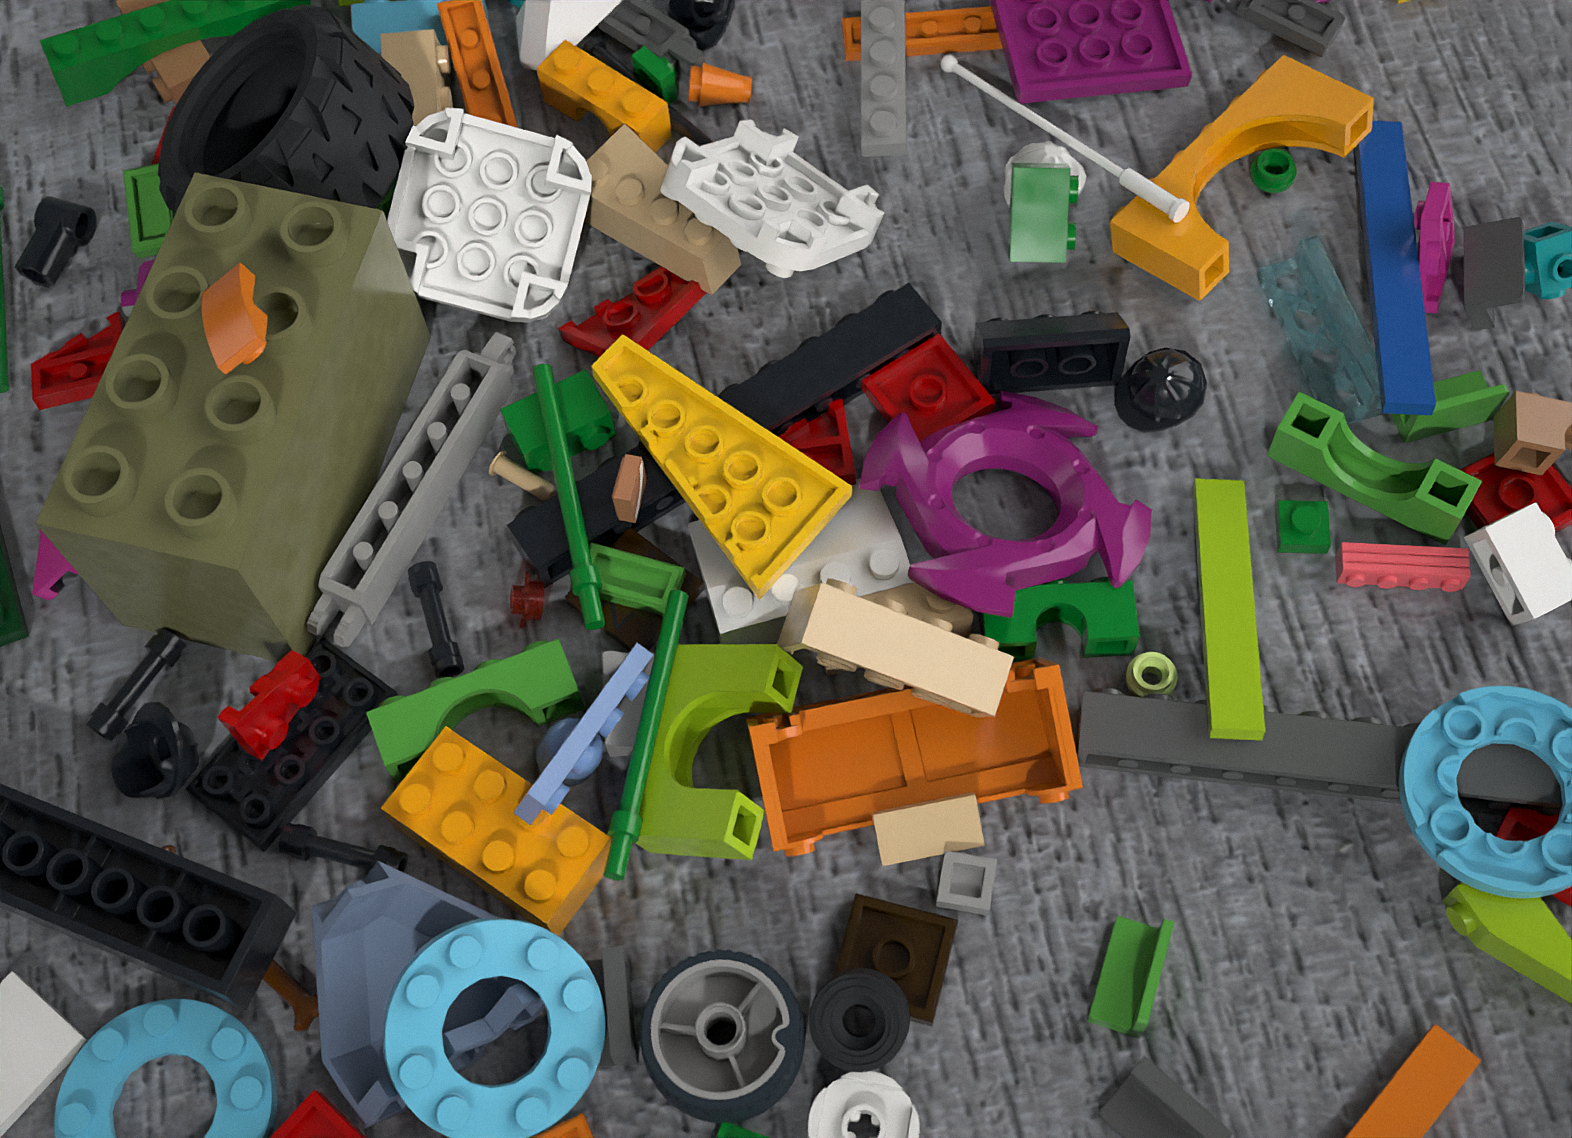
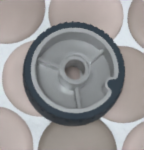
(730, 1079)

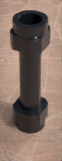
(445, 653)
(109, 719)
(302, 842)

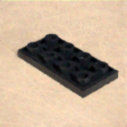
(268, 794)

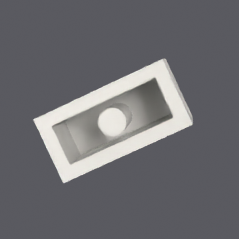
(1523, 563)

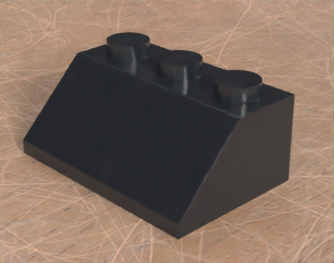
(1051, 352)

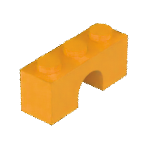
(580, 83)

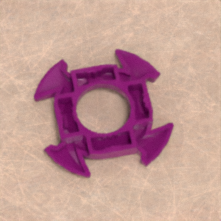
(1023, 438)

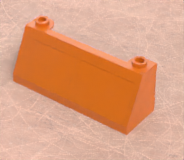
(888, 749)

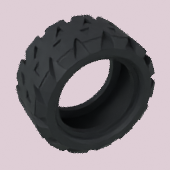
(291, 110)

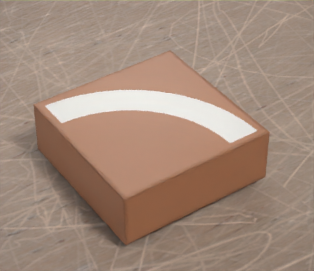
(629, 488)

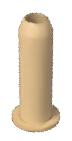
(521, 476)

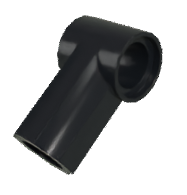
(58, 231)

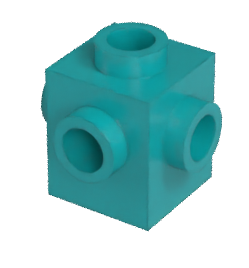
(1548, 260)

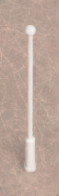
(1130, 179)

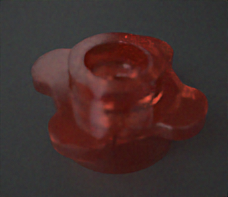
(527, 600)

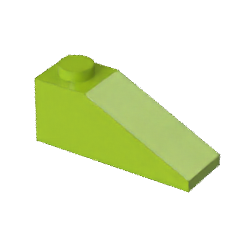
(1515, 933)

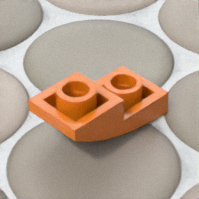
(232, 320)

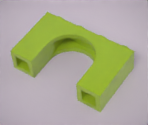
(703, 690)

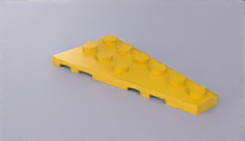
(736, 476)

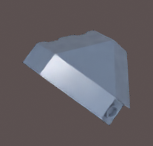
(359, 953)

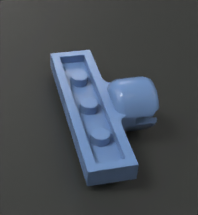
(574, 747)

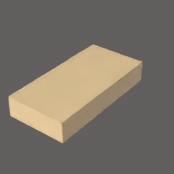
(927, 828)

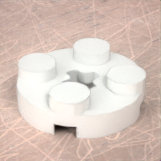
(863, 1094)

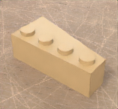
(423, 66)
(634, 211)
(896, 647)

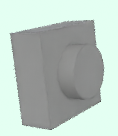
(966, 883)

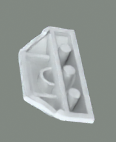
(547, 23)

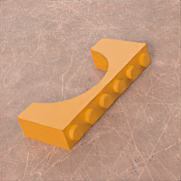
(1280, 109)

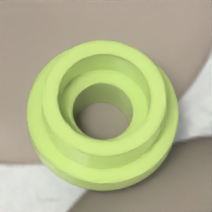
(1151, 663)

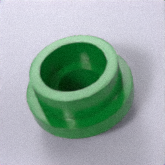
(1273, 161)

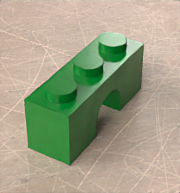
(1095, 610)

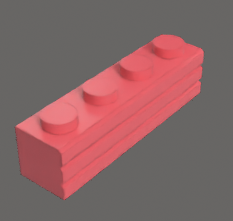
(1402, 566)

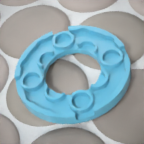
(1448, 830)
(431, 984)
(162, 1028)

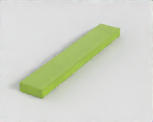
(1227, 611)

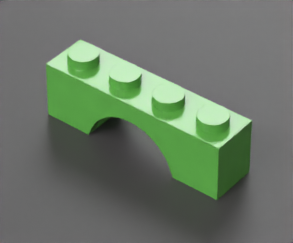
(1419, 495)
(531, 682)

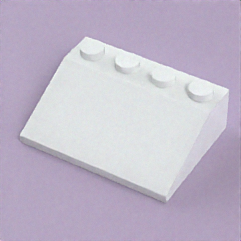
(854, 547)

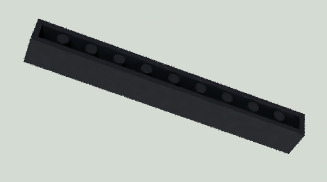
(775, 398)

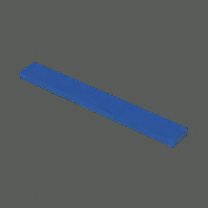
(1394, 273)

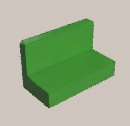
(1459, 404)
(1130, 976)

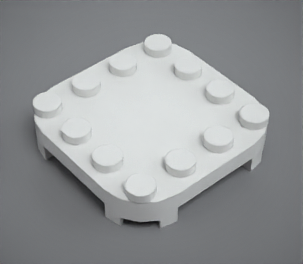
(771, 200)
(489, 215)

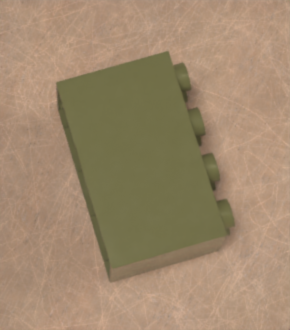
(227, 494)

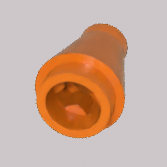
(717, 86)

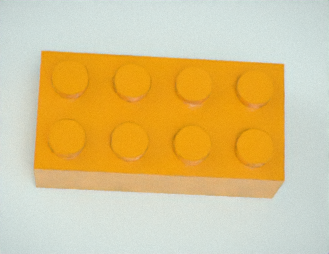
(462, 812)

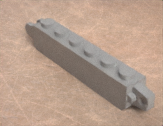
(413, 489)

